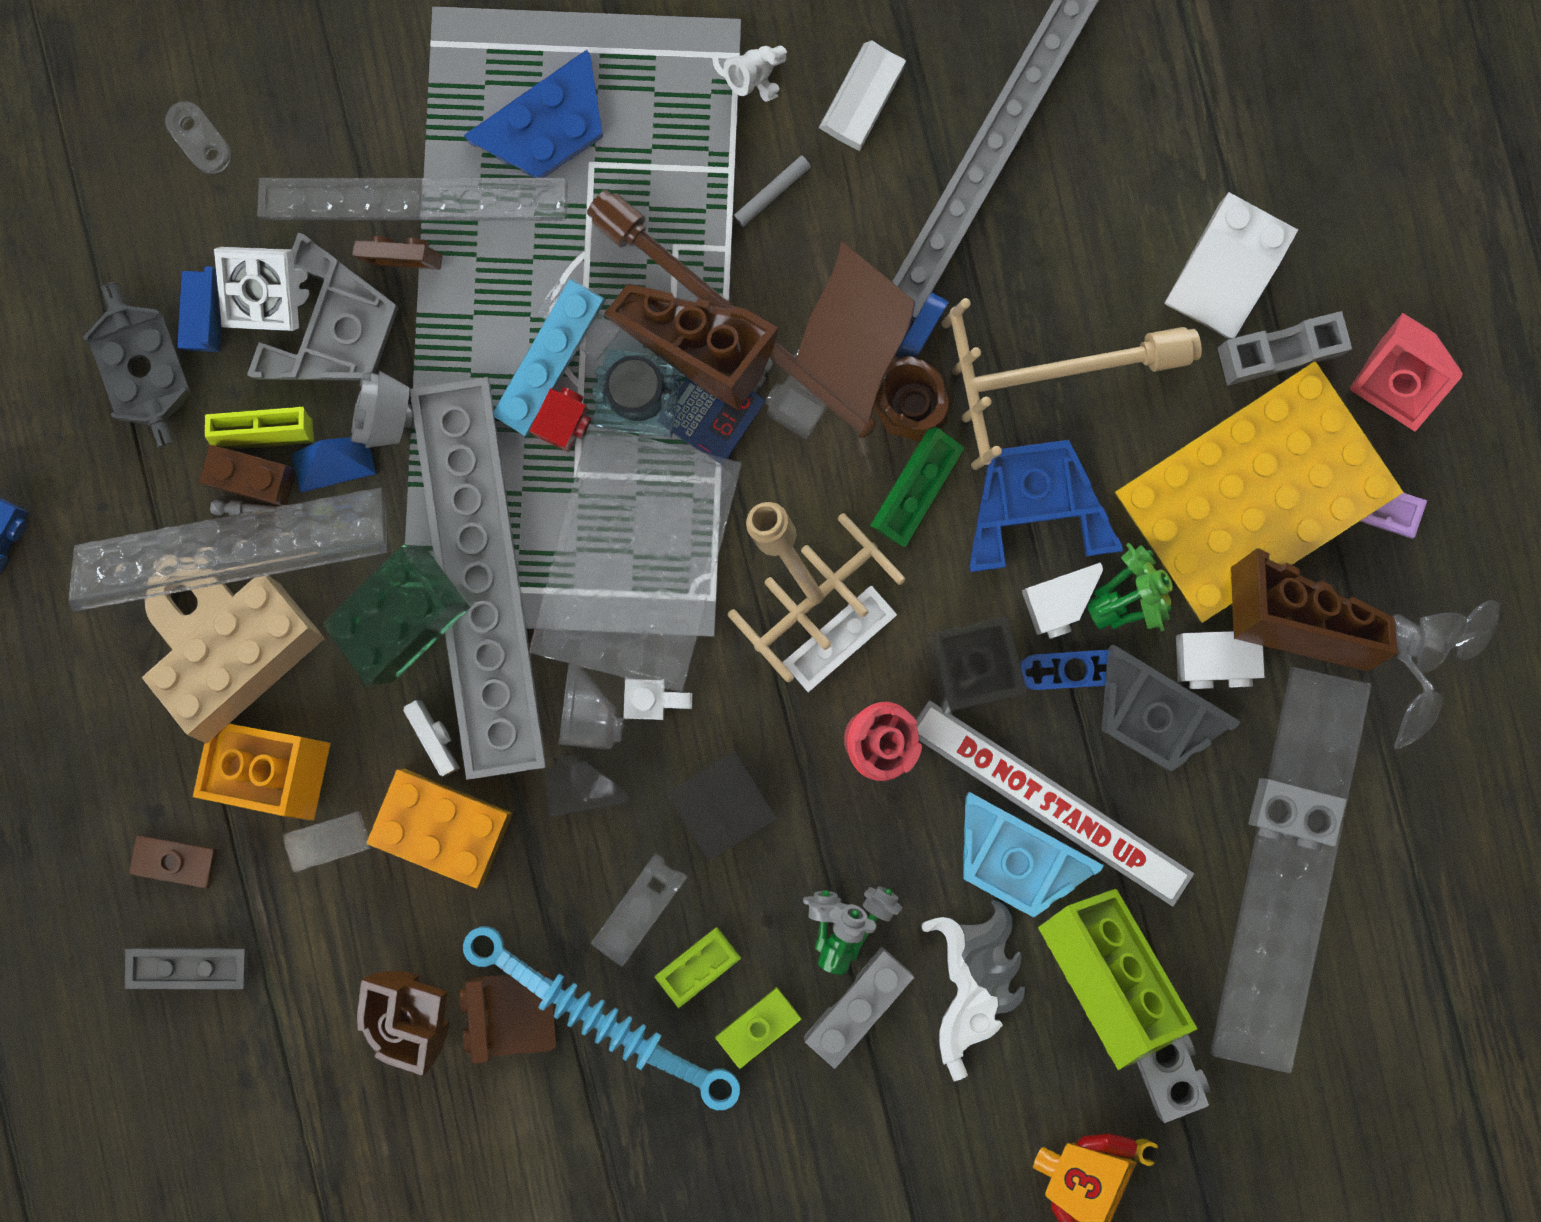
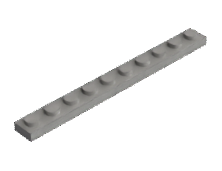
(991, 148)

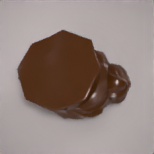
(912, 398)

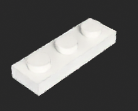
(846, 633)

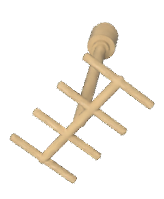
(1159, 350)
(775, 536)

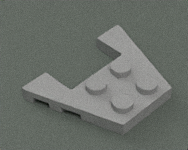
(344, 329)

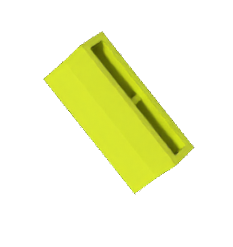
(259, 428)

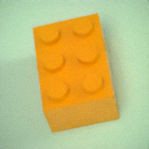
(439, 828)

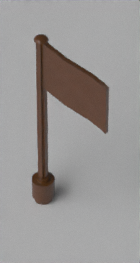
(847, 334)

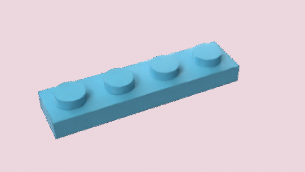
(548, 356)

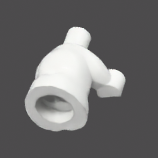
(753, 70)

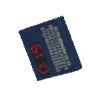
(711, 423)

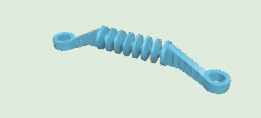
(647, 1050)

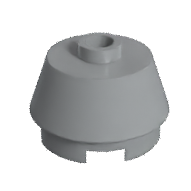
(380, 411)

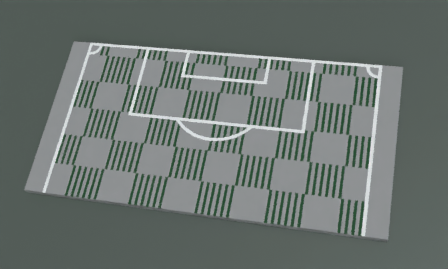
(661, 150)

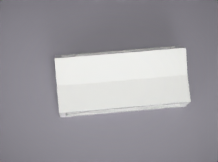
(863, 95)

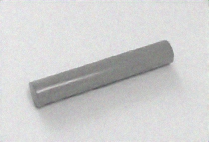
(772, 191)

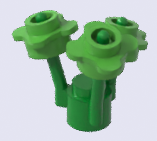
(1152, 586)

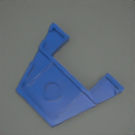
(1033, 487)

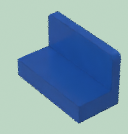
(199, 312)

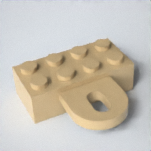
(225, 651)

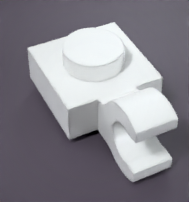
(650, 701)

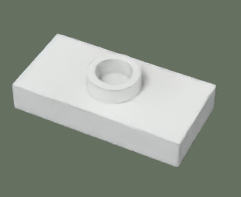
(432, 736)

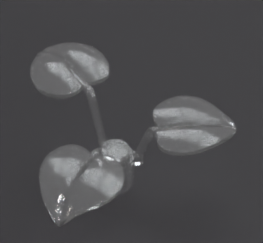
(1430, 646)

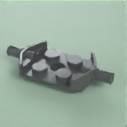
(121, 339)

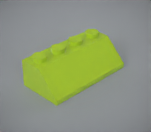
(1116, 978)

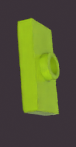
(697, 967)
(758, 1027)

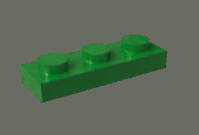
(917, 486)

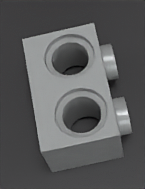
(1298, 806)
(1162, 1076)

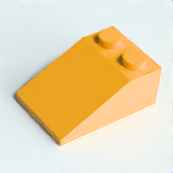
(263, 771)

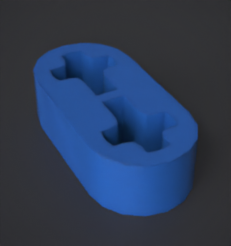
(922, 327)

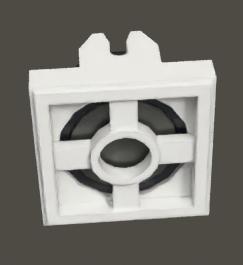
(259, 288)

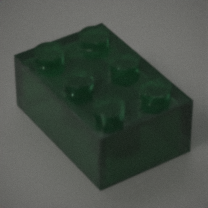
(395, 615)

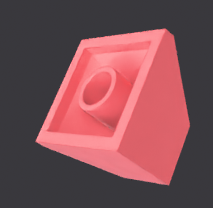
(1407, 373)

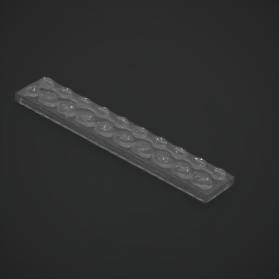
(1289, 882)

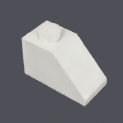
(1061, 600)

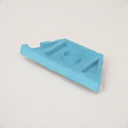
(1018, 860)

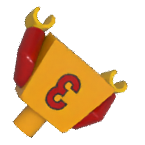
(1090, 1175)

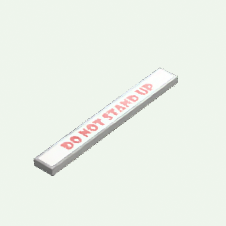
(1052, 804)

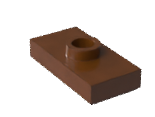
(172, 861)

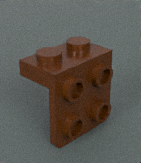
(505, 1018)

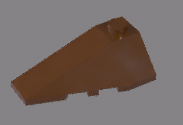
(706, 343)

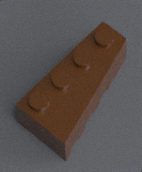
(1306, 618)

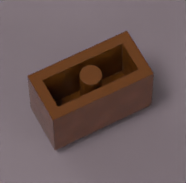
(247, 476)

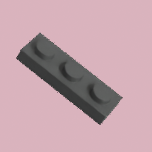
(186, 968)

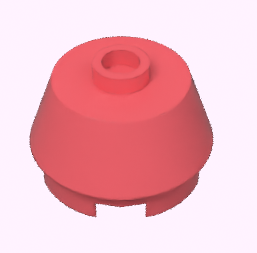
(882, 741)

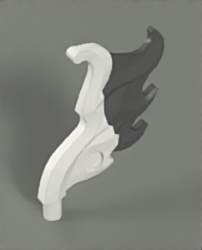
(982, 979)

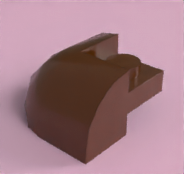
(402, 1019)

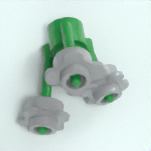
(850, 924)

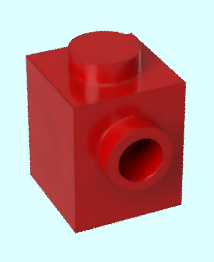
(561, 419)

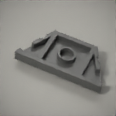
(1157, 713)

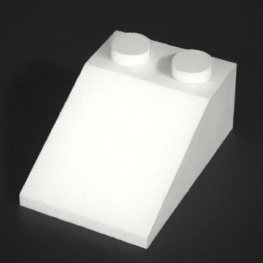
(1230, 266)

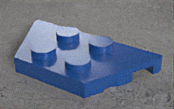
(546, 122)

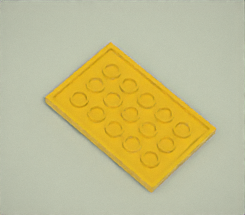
(1266, 479)

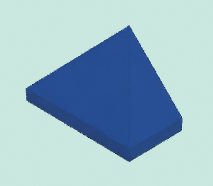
(332, 463)

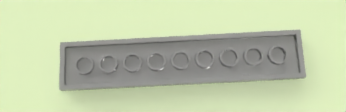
(478, 555)

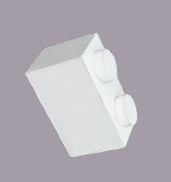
(1217, 657)

